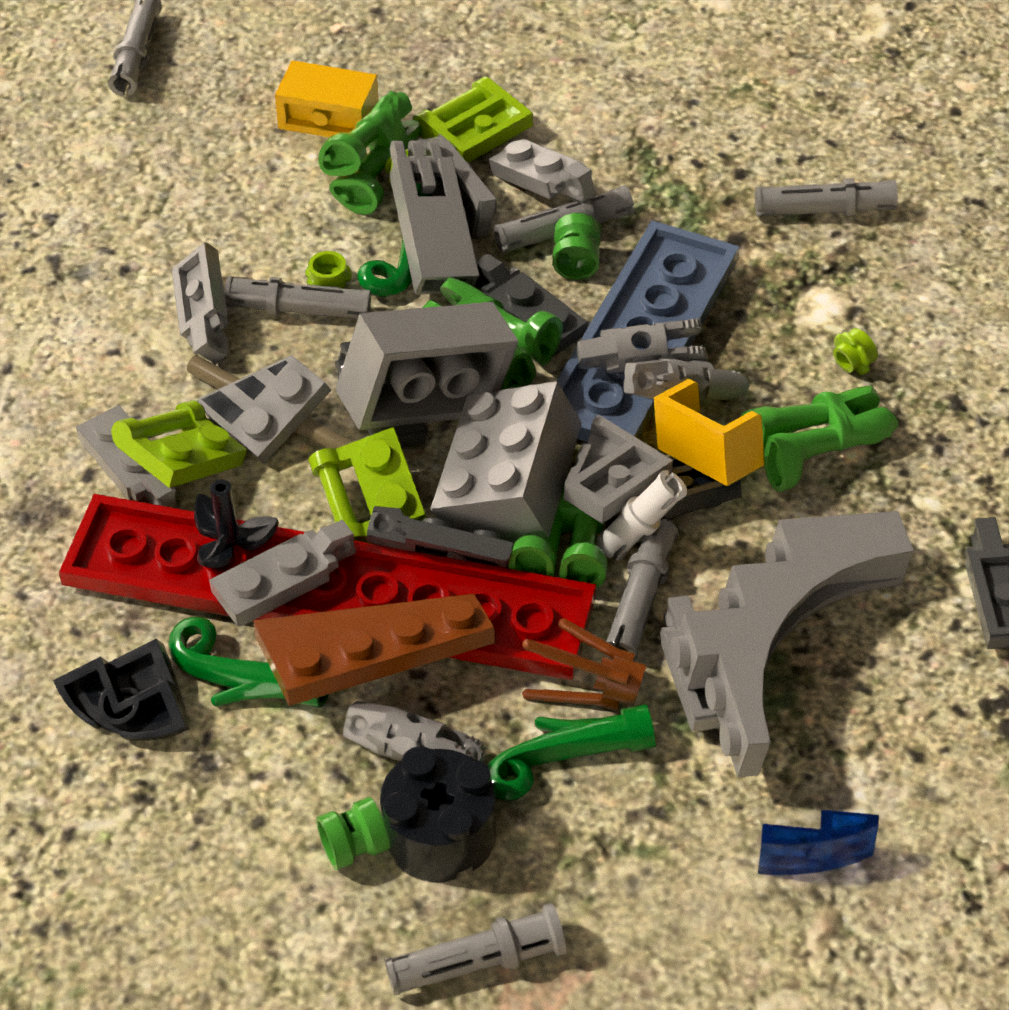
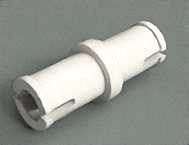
(641, 515)

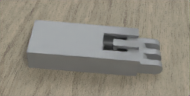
(435, 225)

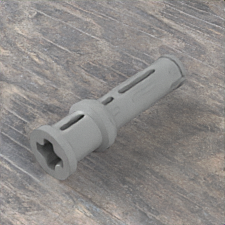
(503, 944)

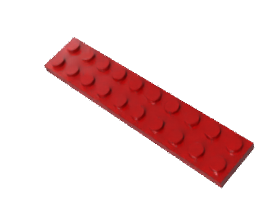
(154, 548)

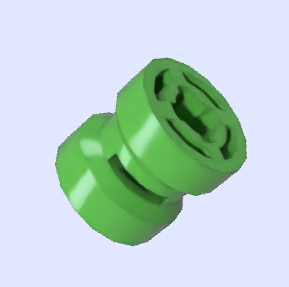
(576, 246)
(353, 833)

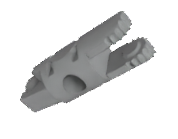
(618, 345)
(654, 377)
(395, 731)

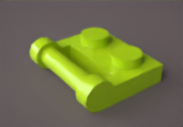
(477, 119)
(180, 457)
(381, 475)

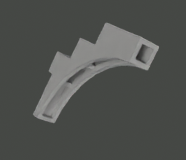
(804, 571)

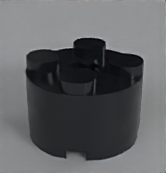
(438, 813)

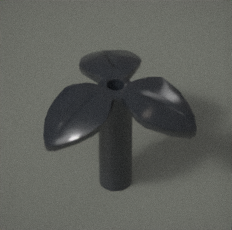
(217, 520)

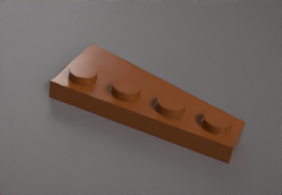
(358, 645)

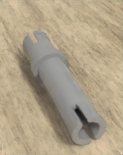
(132, 51)
(834, 198)
(541, 225)
(297, 298)
(646, 572)

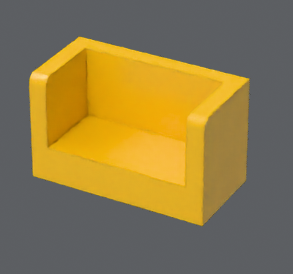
(324, 98)
(703, 444)

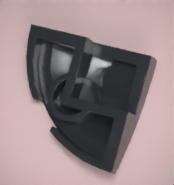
(128, 695)

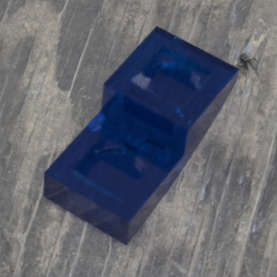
(838, 842)

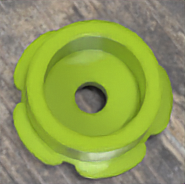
(328, 269)
(854, 351)

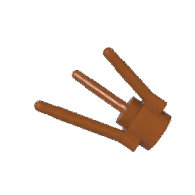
(616, 677)

